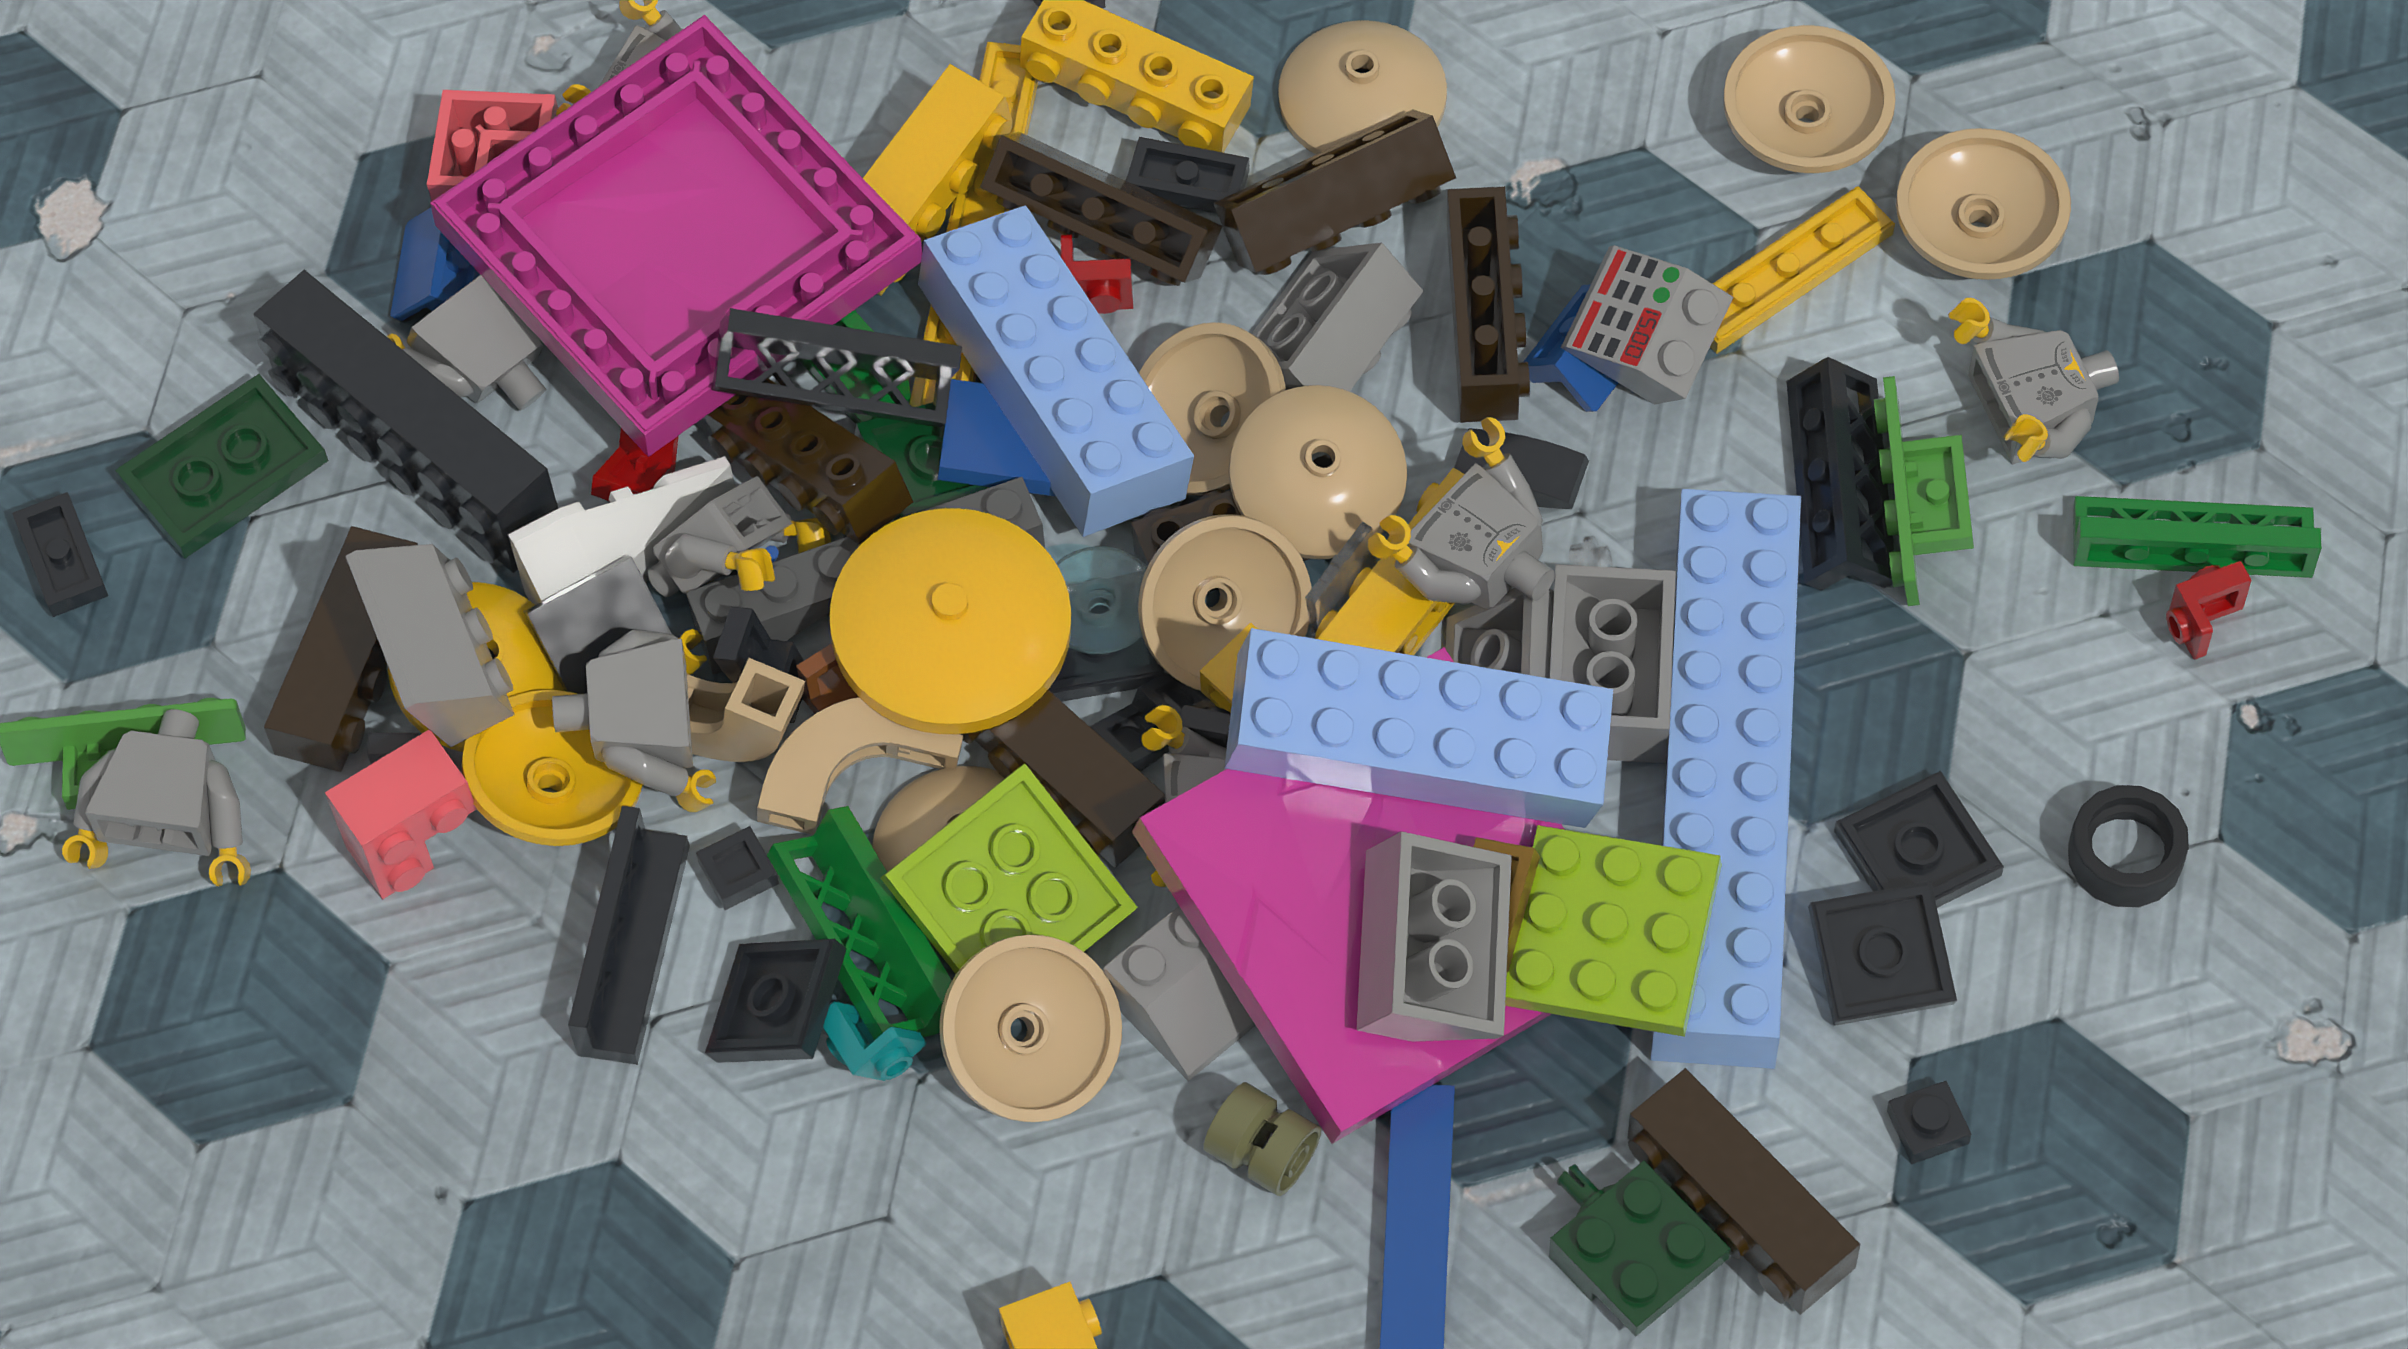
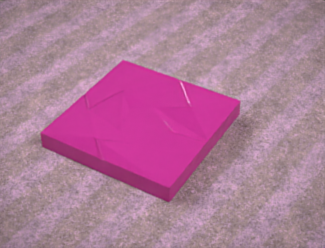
(660, 212)
(1277, 899)

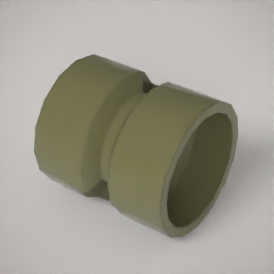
(1244, 1127)

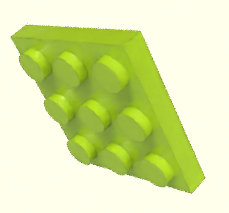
(1008, 872)
(1613, 931)

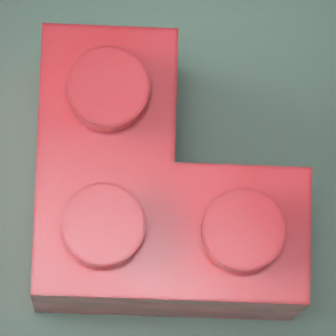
(478, 128)
(398, 806)

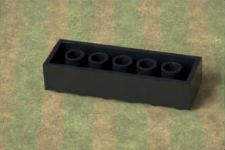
(402, 417)

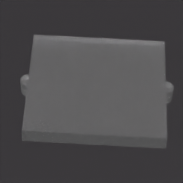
(1335, 583)

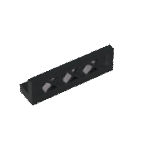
(839, 346)
(1830, 470)
(627, 941)

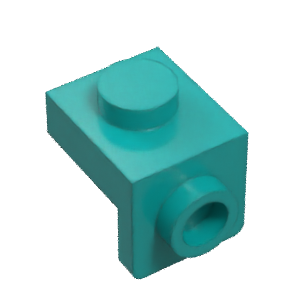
(864, 1056)

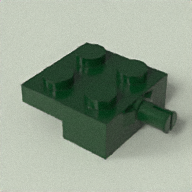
(1634, 1245)

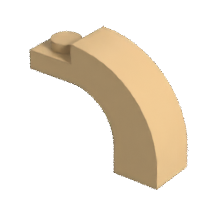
(743, 717)
(828, 746)

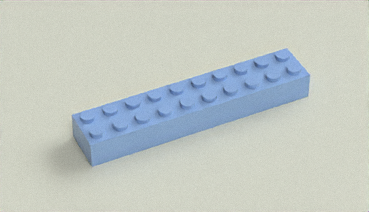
(1734, 759)

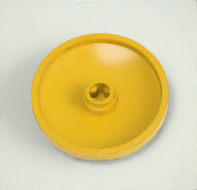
(950, 621)

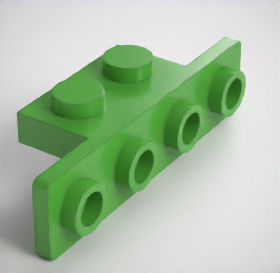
(1929, 490)
(89, 735)

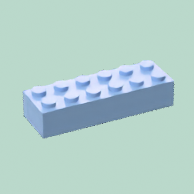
(1055, 370)
(1419, 728)

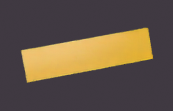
(1799, 263)

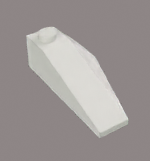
(580, 542)

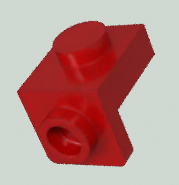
(1103, 281)
(633, 468)
(2203, 598)

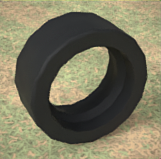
(2142, 806)

